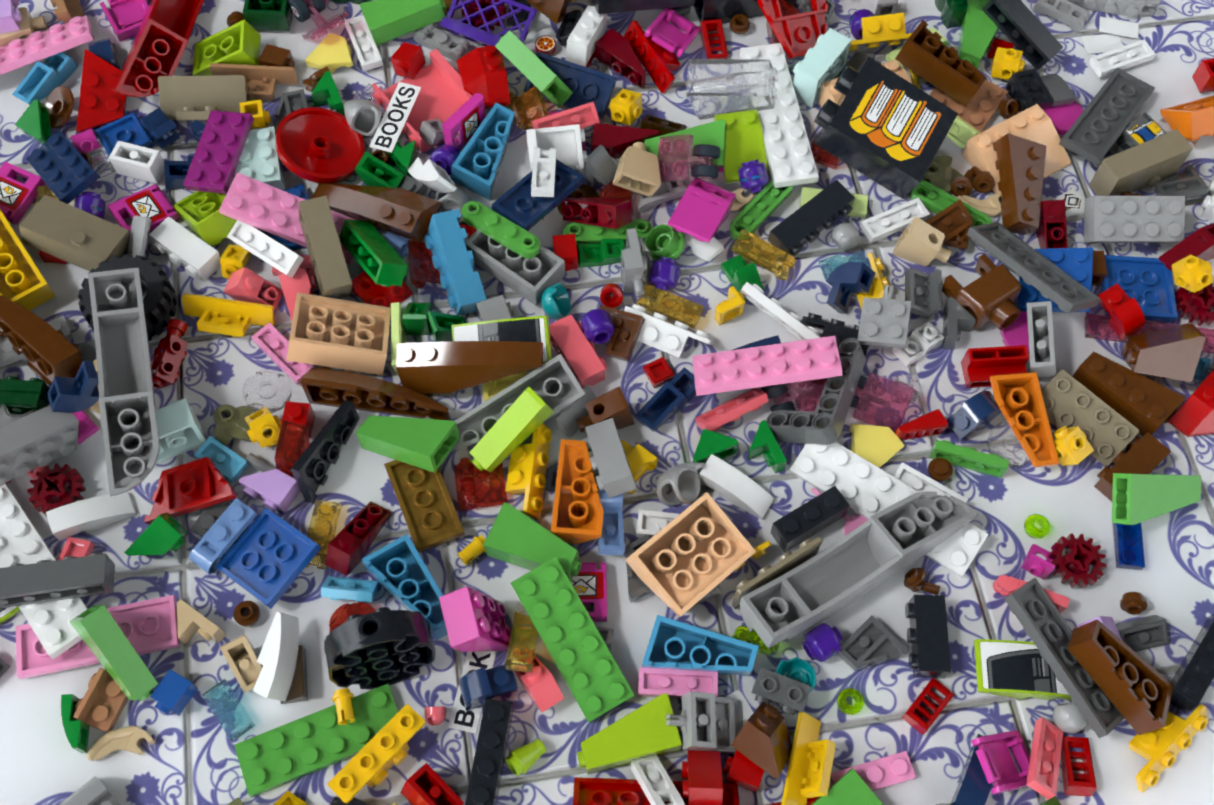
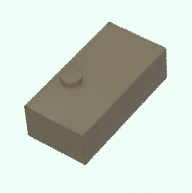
(1141, 165)
(72, 234)
(324, 247)

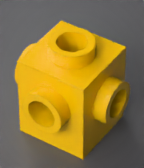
(1006, 63)
(626, 106)
(256, 109)
(1192, 273)
(263, 427)
(1071, 445)

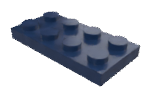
(585, 83)
(62, 167)
(527, 210)

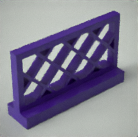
(477, 34)

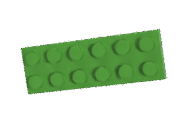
(572, 639)
(312, 742)

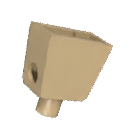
(27, 26)
(638, 170)
(921, 243)

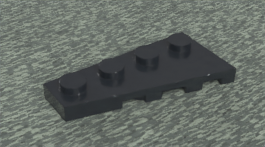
(324, 451)

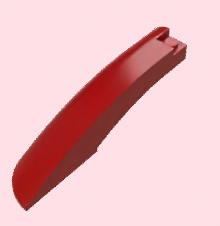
(158, 46)

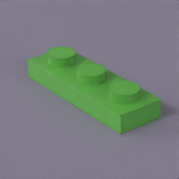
(970, 458)

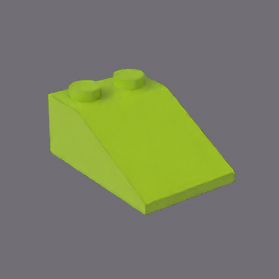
(233, 45)
(743, 142)
(202, 216)

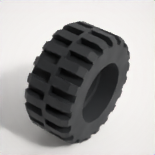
(160, 295)

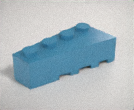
(482, 156)
(454, 262)
(408, 581)
(691, 648)

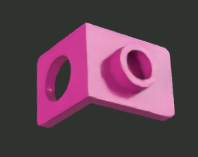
(85, 141)
(1036, 565)

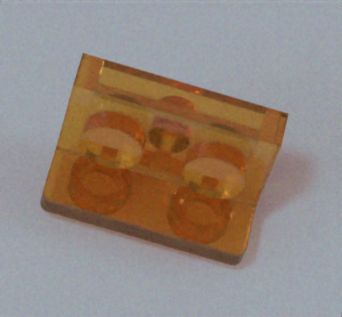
(527, 108)

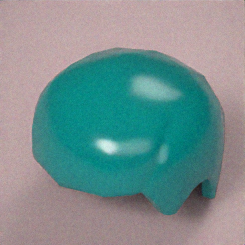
(556, 302)
(798, 670)

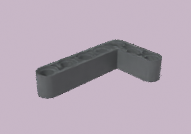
(833, 406)

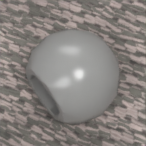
(845, 236)
(1069, 718)

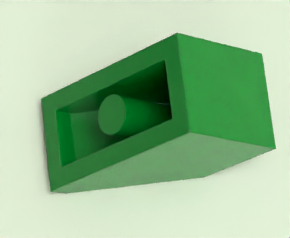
(159, 537)

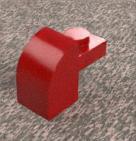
(1124, 313)

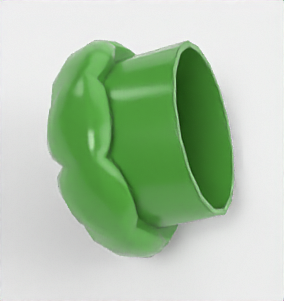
(665, 242)

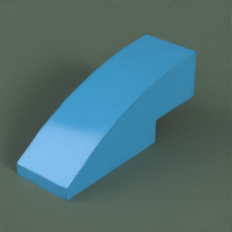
(45, 78)

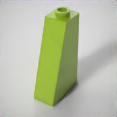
(510, 430)
(631, 738)

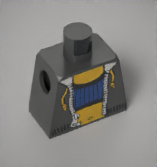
(1138, 132)

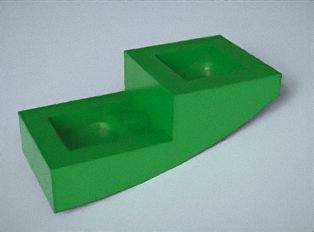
(600, 254)
(75, 730)

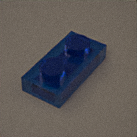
(1128, 546)

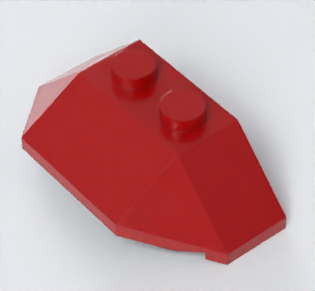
(485, 73)
(1197, 412)

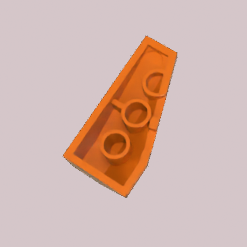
(1025, 411)
(577, 504)

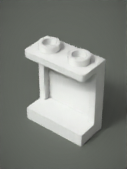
(566, 141)

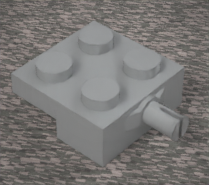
(633, 264)
(884, 321)
(706, 722)

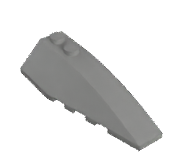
(552, 382)

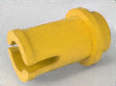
(472, 550)
(344, 706)

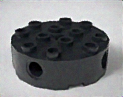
(379, 648)

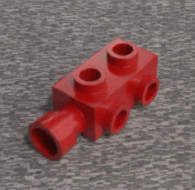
(174, 353)

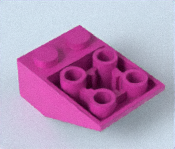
(702, 210)
(474, 621)

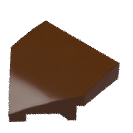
(954, 223)

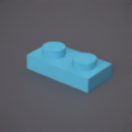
(226, 460)
(350, 589)

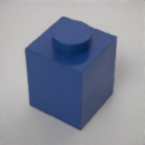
(173, 693)

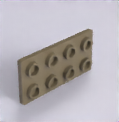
(197, 95)
(1074, 405)
(786, 563)

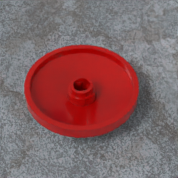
(318, 145)

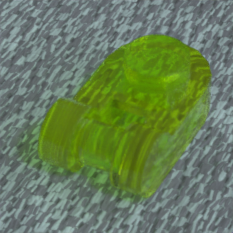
(742, 633)

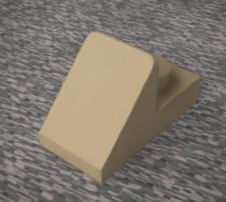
(192, 622)
(242, 661)

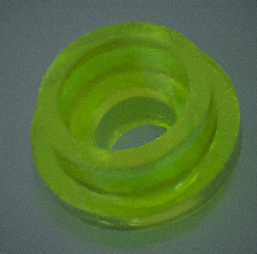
(1034, 532)
(844, 706)

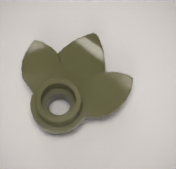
(941, 173)
(234, 426)

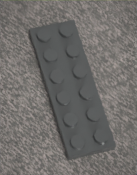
(1107, 116)
(1033, 267)
(1052, 637)

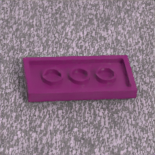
(218, 152)

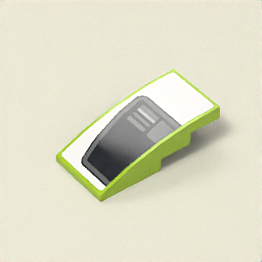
(514, 329)
(1015, 671)

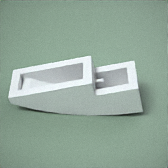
(432, 176)
(735, 487)
(89, 514)
(278, 658)

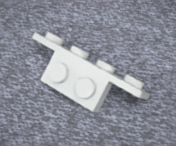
(665, 335)

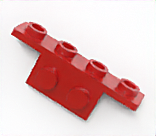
(653, 57)

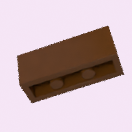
(1142, 458)

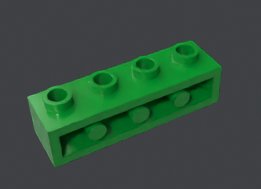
(373, 253)

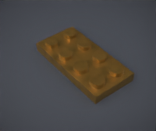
(424, 505)

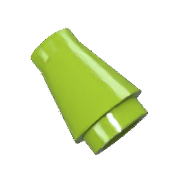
(524, 757)

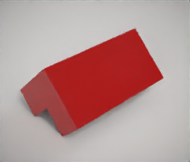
(985, 362)

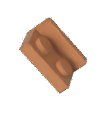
(101, 702)

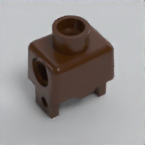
(989, 297)

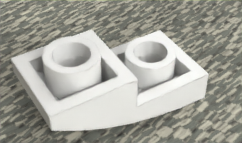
(704, 249)
(918, 344)

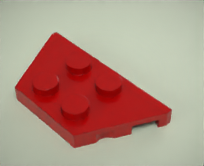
(97, 99)
(189, 489)

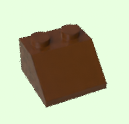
(765, 740)

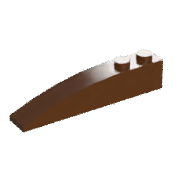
(383, 207)
(42, 345)
(463, 364)
(368, 394)

